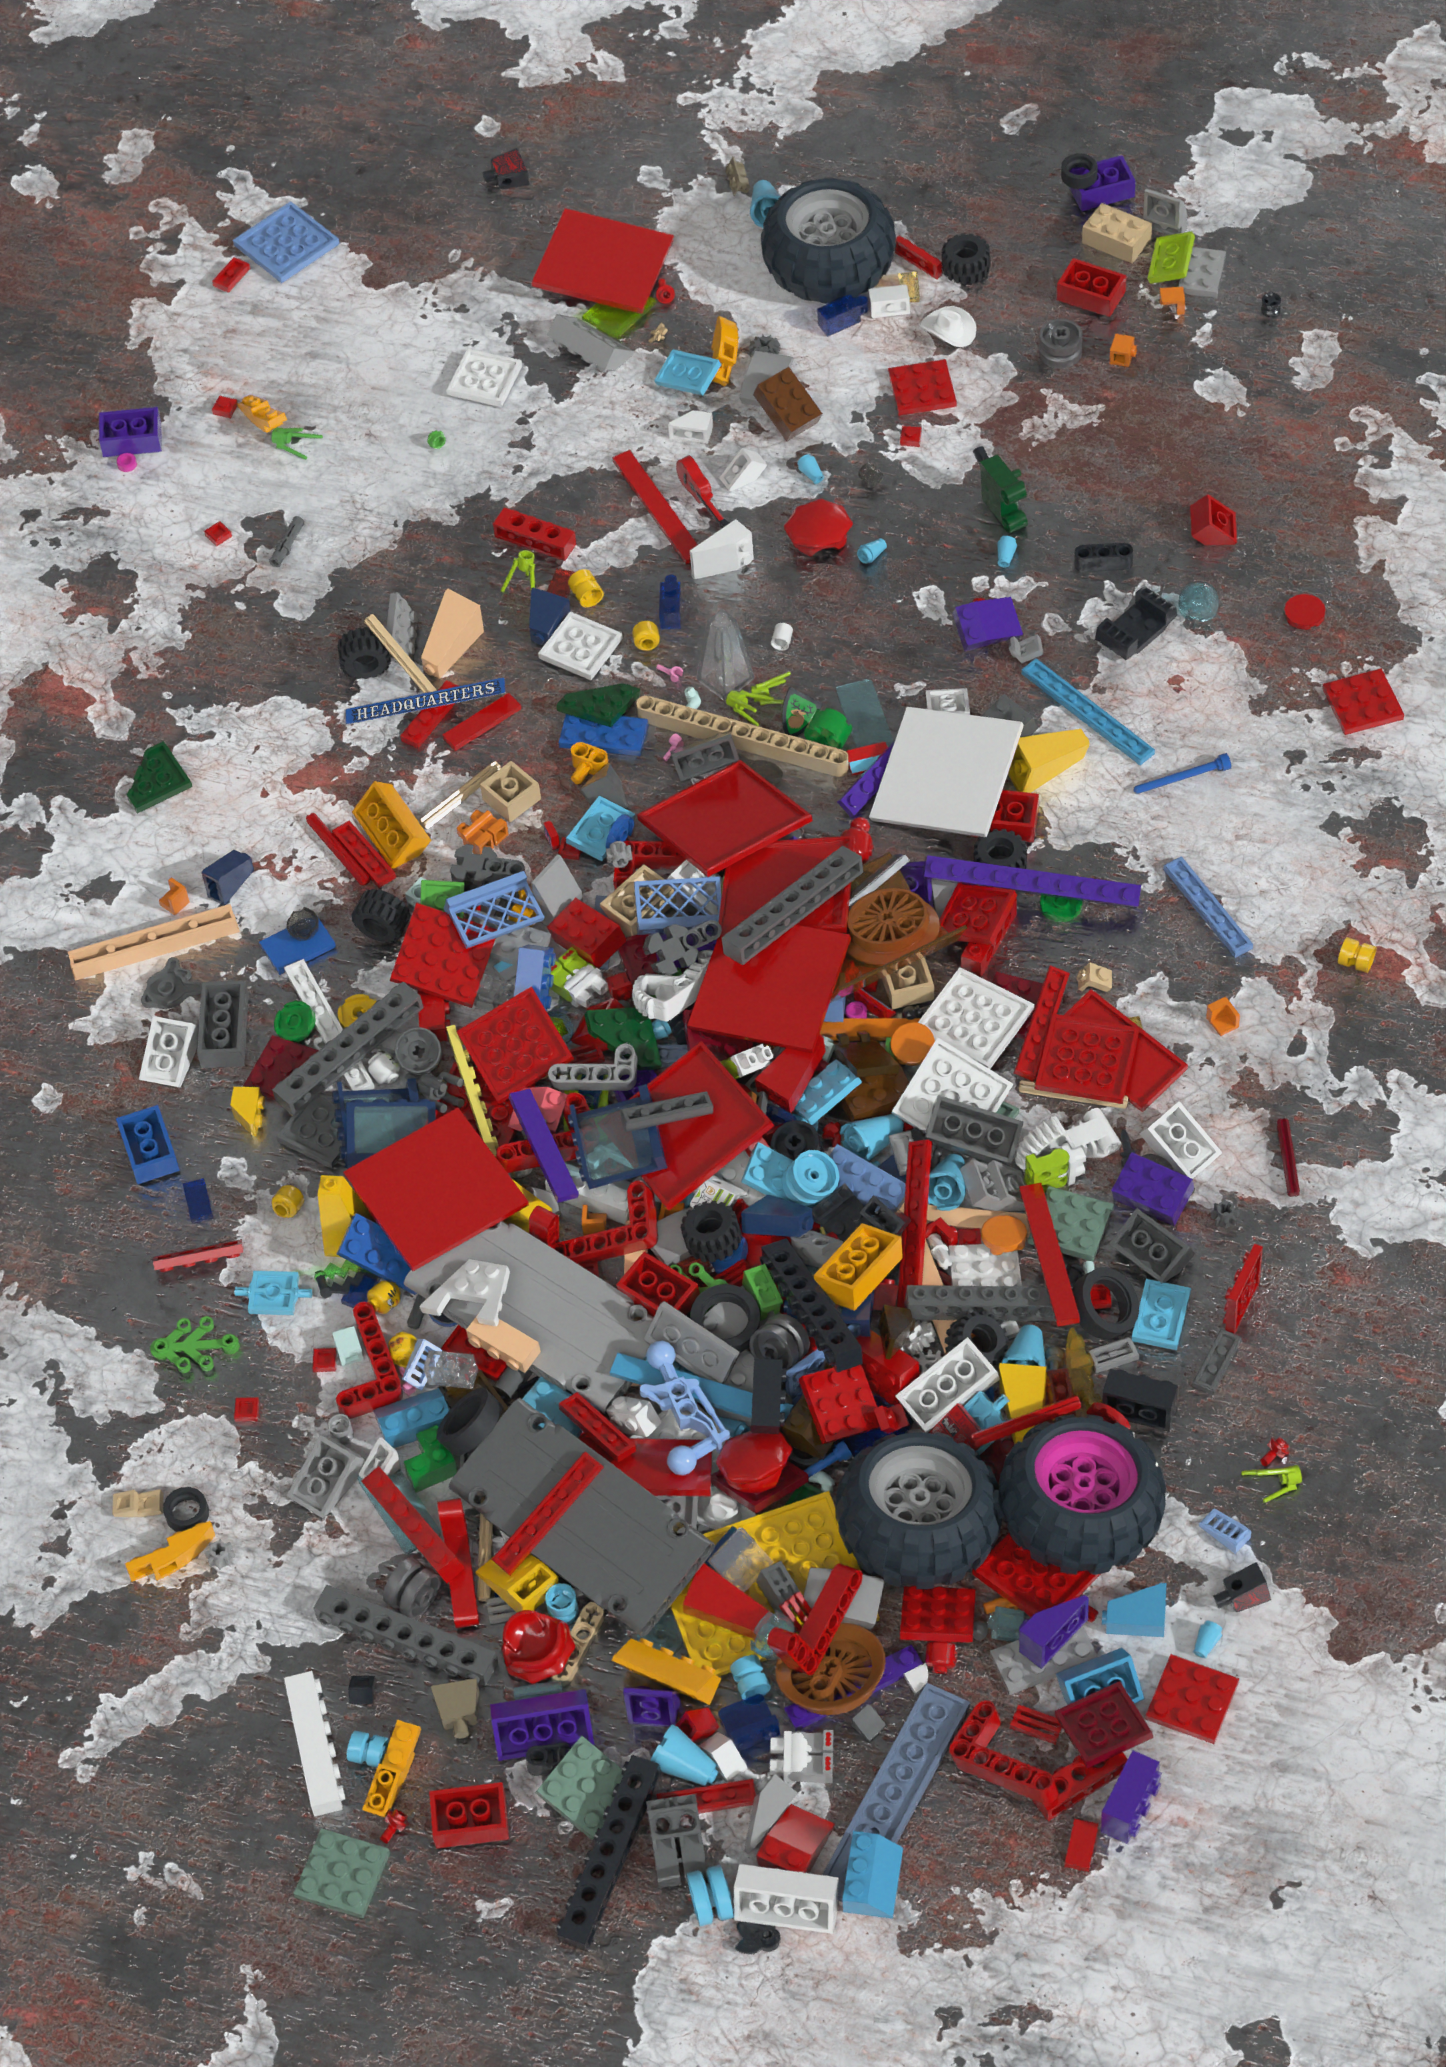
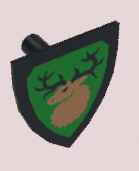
(797, 711)

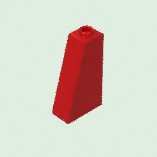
(789, 1075)
(722, 1603)

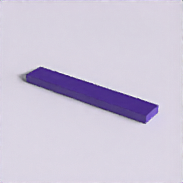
(543, 1145)

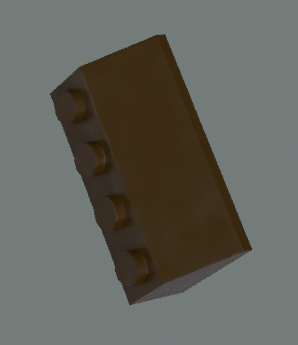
(801, 1431)

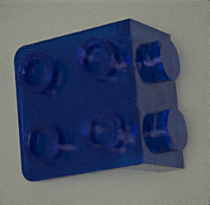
(749, 1722)

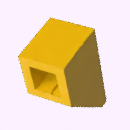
(246, 1107)

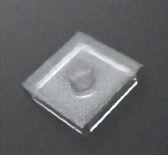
(740, 1560)

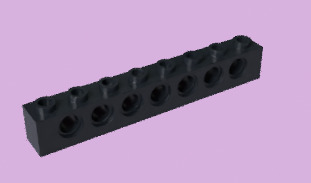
(811, 1306)
(582, 1935)

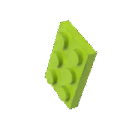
(1171, 257)

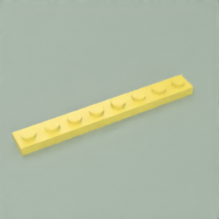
(472, 1090)

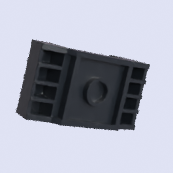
(1137, 625)
(840, 1213)

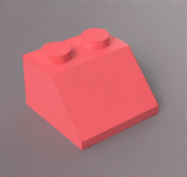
(550, 1104)

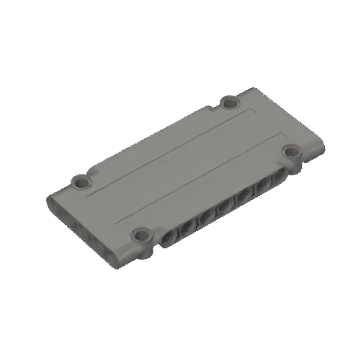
(556, 1303)

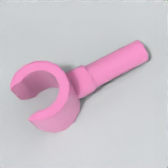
(675, 670)
(676, 741)
(406, 1387)

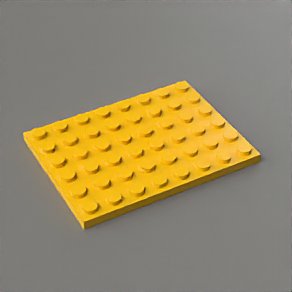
(799, 1536)

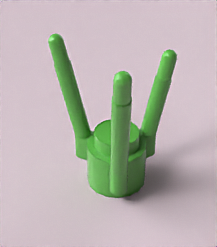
(283, 436)

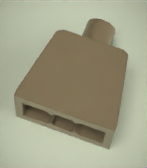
(457, 1705)

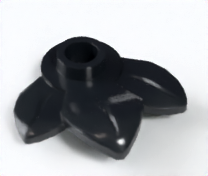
(756, 1937)

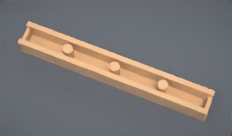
(153, 942)

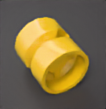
(585, 588)
(1358, 955)

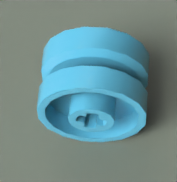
(810, 1178)
(710, 1895)

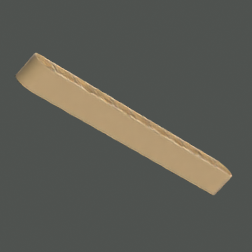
(744, 735)

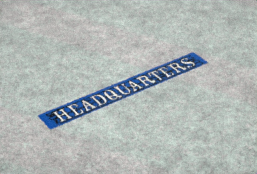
(425, 700)

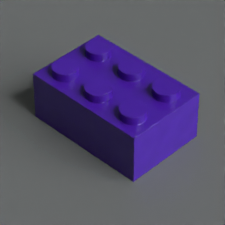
(1112, 184)
(130, 431)
(1152, 1189)
(1131, 1797)

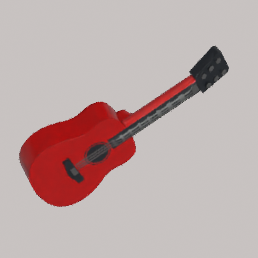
(698, 486)

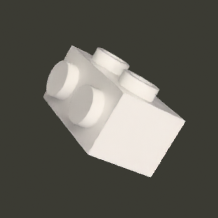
(633, 1416)

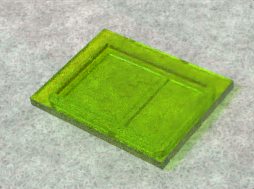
(612, 319)

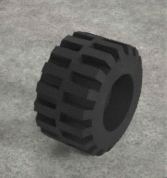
(965, 258)
(362, 654)
(1001, 844)
(380, 916)
(715, 1244)
(986, 1329)

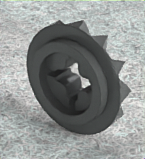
(773, 345)

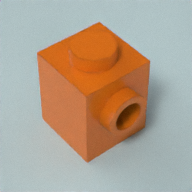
(1122, 350)

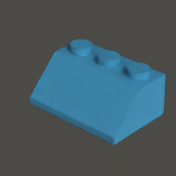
(406, 1418)
(1098, 1674)
(872, 1875)

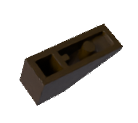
(894, 1328)

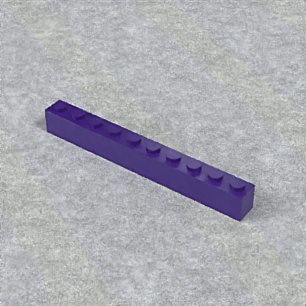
(1032, 881)

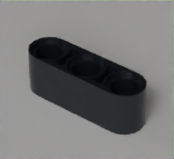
(1103, 557)

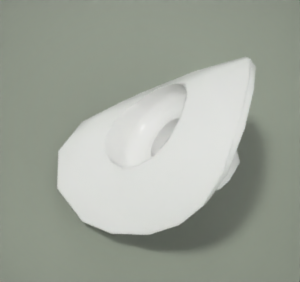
(951, 325)
(720, 1510)

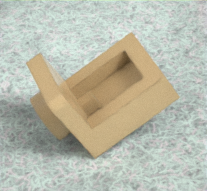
(1094, 976)

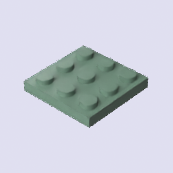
(1077, 1222)
(582, 1786)
(341, 1873)

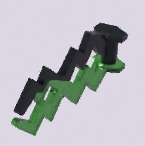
(330, 1271)

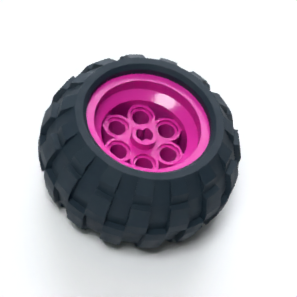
(1084, 1466)

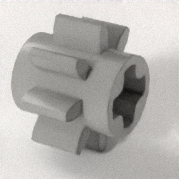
(619, 854)
(219, 1554)

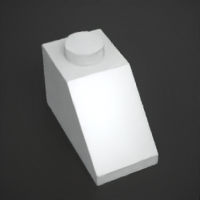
(692, 427)
(743, 469)

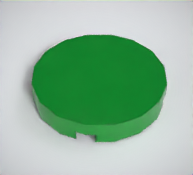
(1060, 908)
(294, 1021)

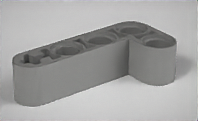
(594, 1071)

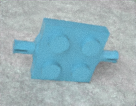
(273, 1292)
(986, 1412)

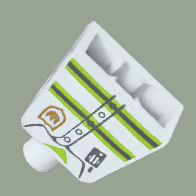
(716, 1190)

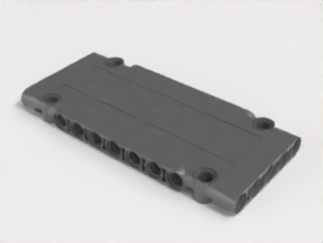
(610, 1542)

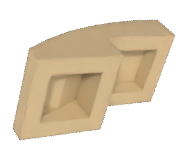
(137, 1505)

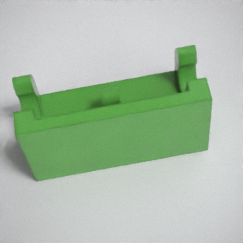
(763, 1289)

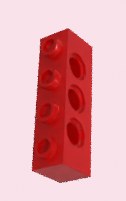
(534, 534)
(978, 956)
(1077, 1790)

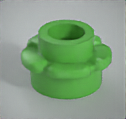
(436, 439)

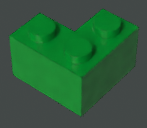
(431, 1466)

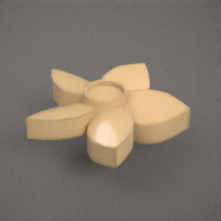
(658, 333)

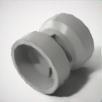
(337, 1425)

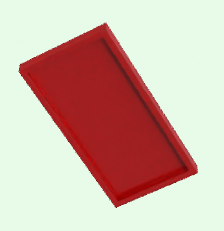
(1153, 1064)
(650, 1467)

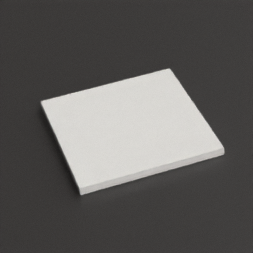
(946, 771)

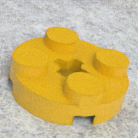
(352, 1005)

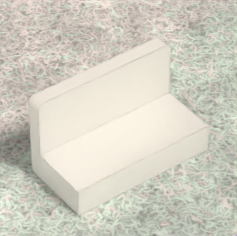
(889, 301)

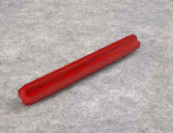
(338, 849)
(1025, 1421)

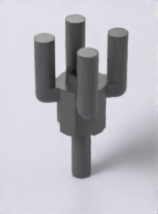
(435, 1089)

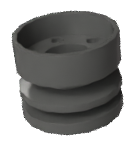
(407, 1045)

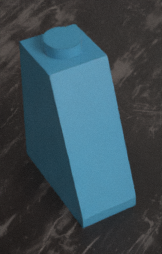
(1137, 1613)

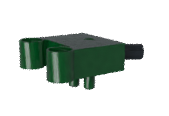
(1001, 490)

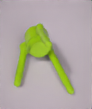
(525, 563)
(763, 688)
(739, 701)
(1288, 1475)

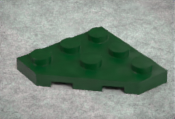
(600, 704)
(157, 778)
(626, 1027)

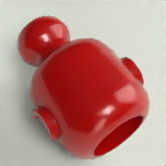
(863, 842)

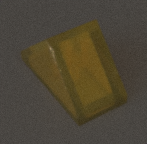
(911, 280)

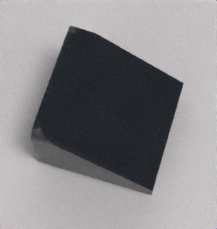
(361, 1689)

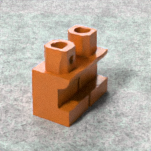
(483, 831)

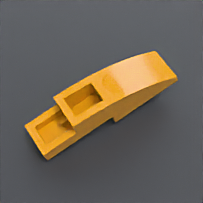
(725, 348)
(260, 413)
(181, 1550)
(393, 1770)

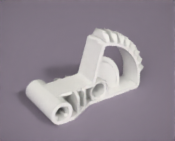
(672, 992)
(1093, 1135)

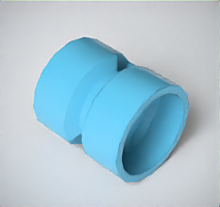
(562, 1603)
(749, 1677)
(367, 1749)

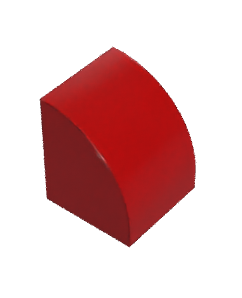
(698, 1724)

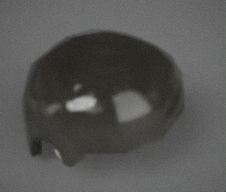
(303, 924)

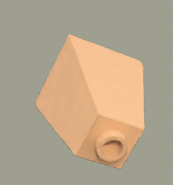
(452, 633)

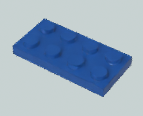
(623, 737)
(373, 1251)

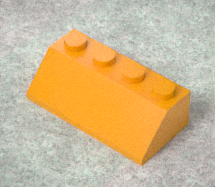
(390, 824)
(859, 1265)
(668, 1670)

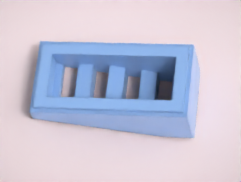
(420, 1346)
(1234, 1545)

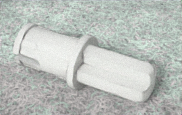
(939, 1250)

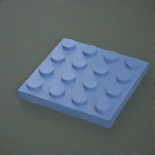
(286, 242)
(866, 1179)

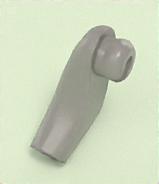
(547, 1197)

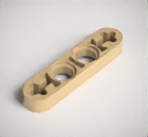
(582, 1645)

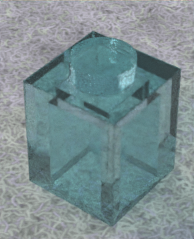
(1005, 1624)

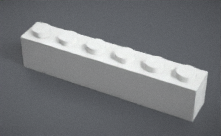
(313, 1743)

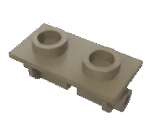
(737, 176)

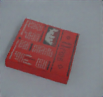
(958, 1425)

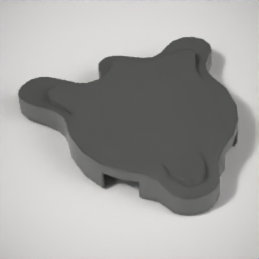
(169, 986)

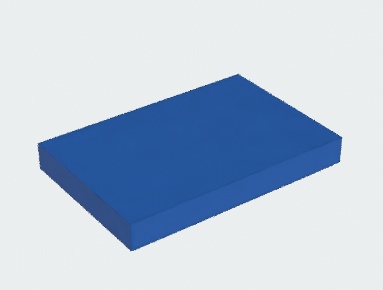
(284, 950)

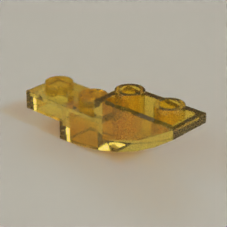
(1080, 1369)

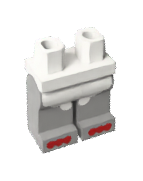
(806, 1756)

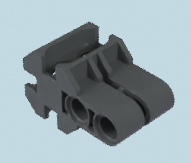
(482, 869)
(676, 947)
(664, 1842)

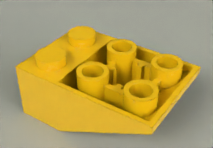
(526, 1585)

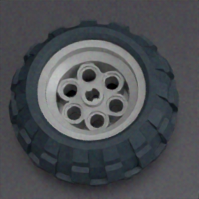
(828, 240)
(919, 1509)

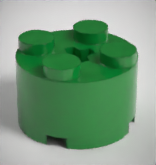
(828, 728)

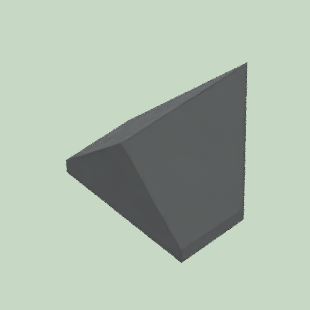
(605, 784)

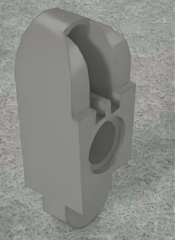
(815, 1247)

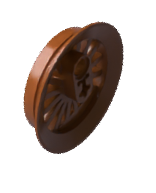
(906, 923)
(855, 1651)

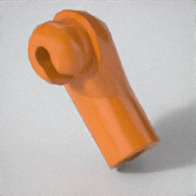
(989, 1607)

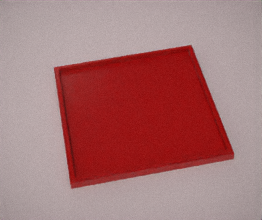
(603, 261)
(724, 818)
(772, 869)
(777, 993)
(705, 1143)
(435, 1189)

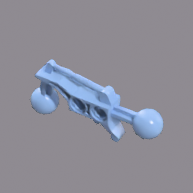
(682, 1458)

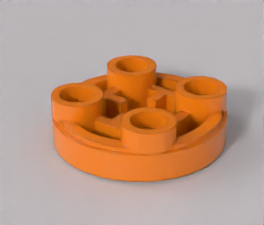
(911, 1043)
(1004, 1234)

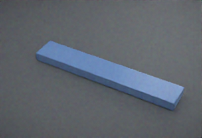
(1208, 907)

